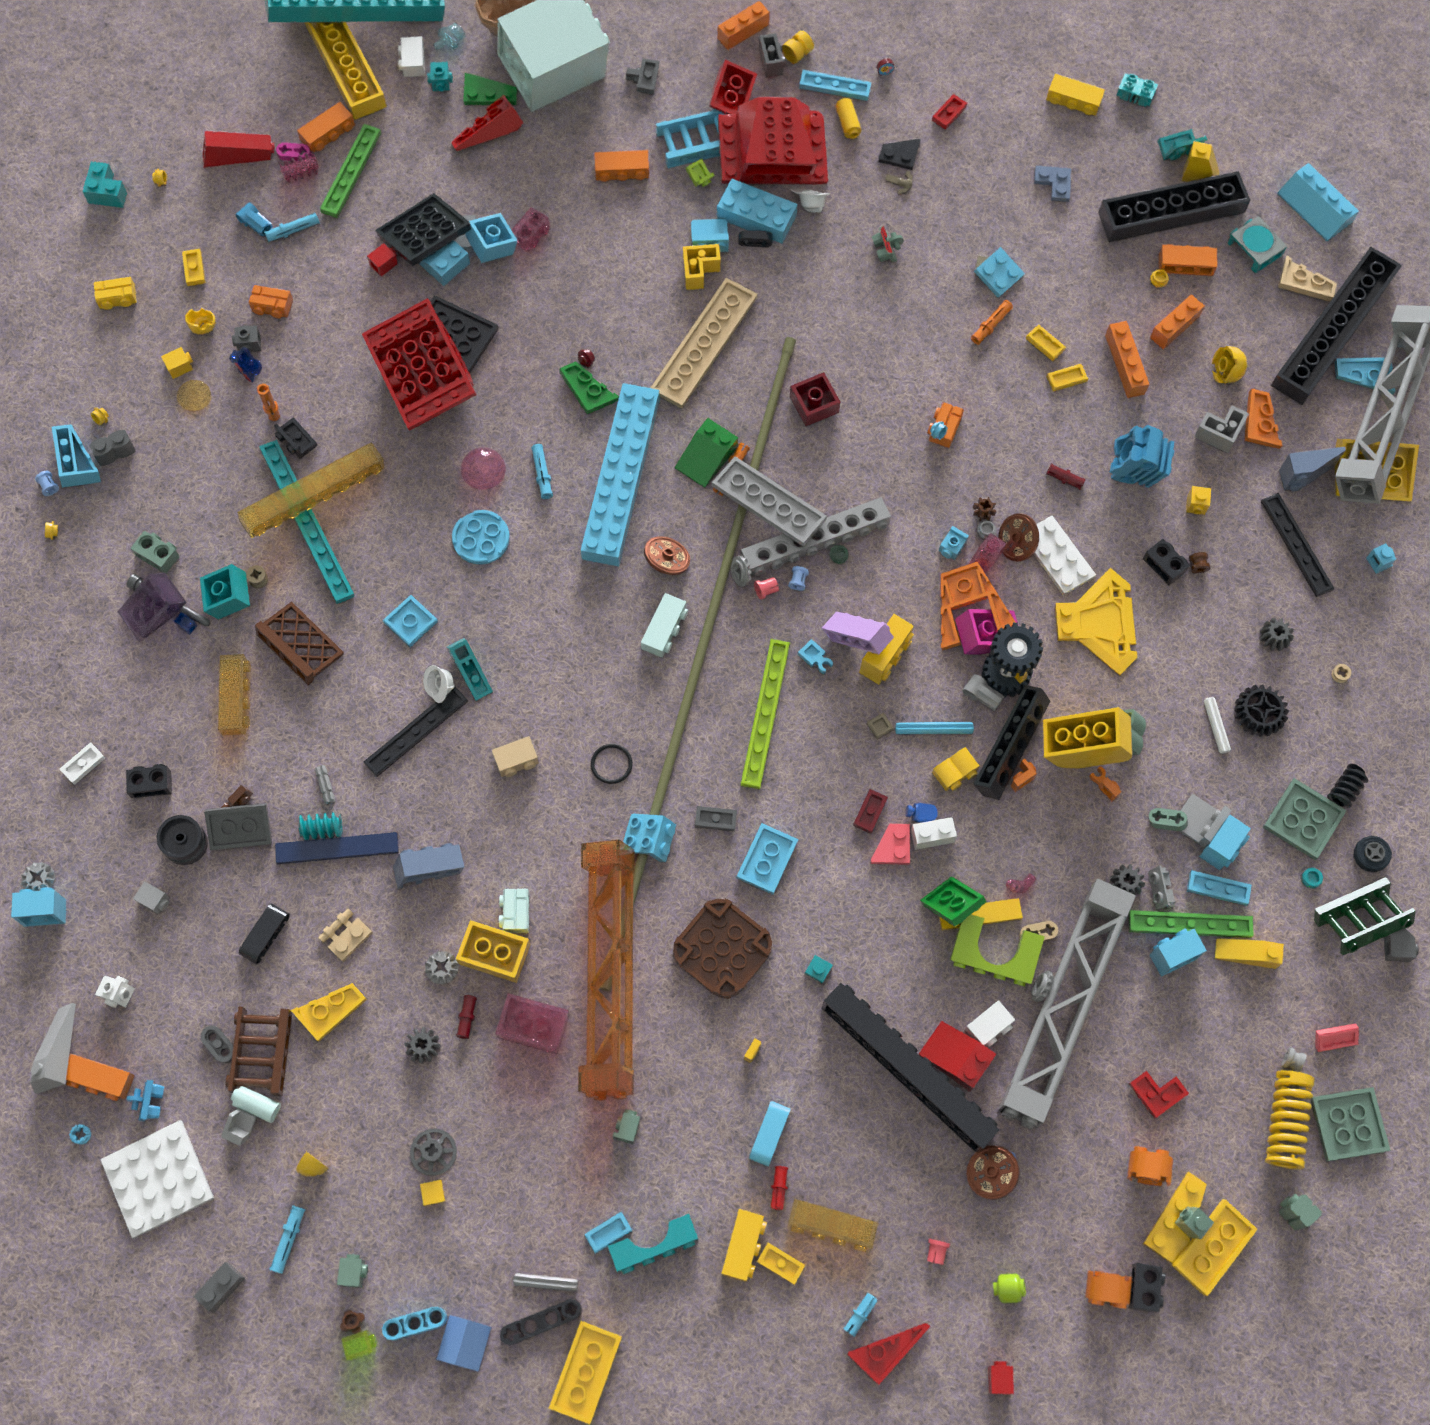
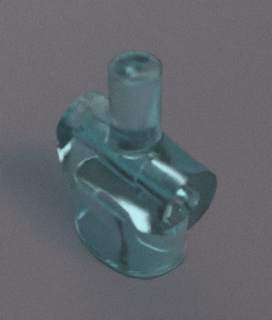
(449, 36)

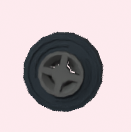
(1378, 848)

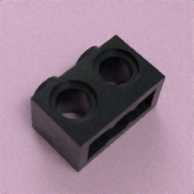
(1162, 565)
(149, 786)
(1140, 1286)

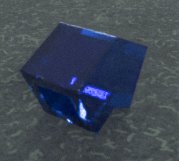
(185, 623)

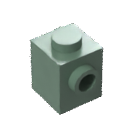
(1194, 1222)
(352, 1271)

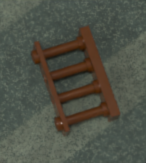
(277, 1062)

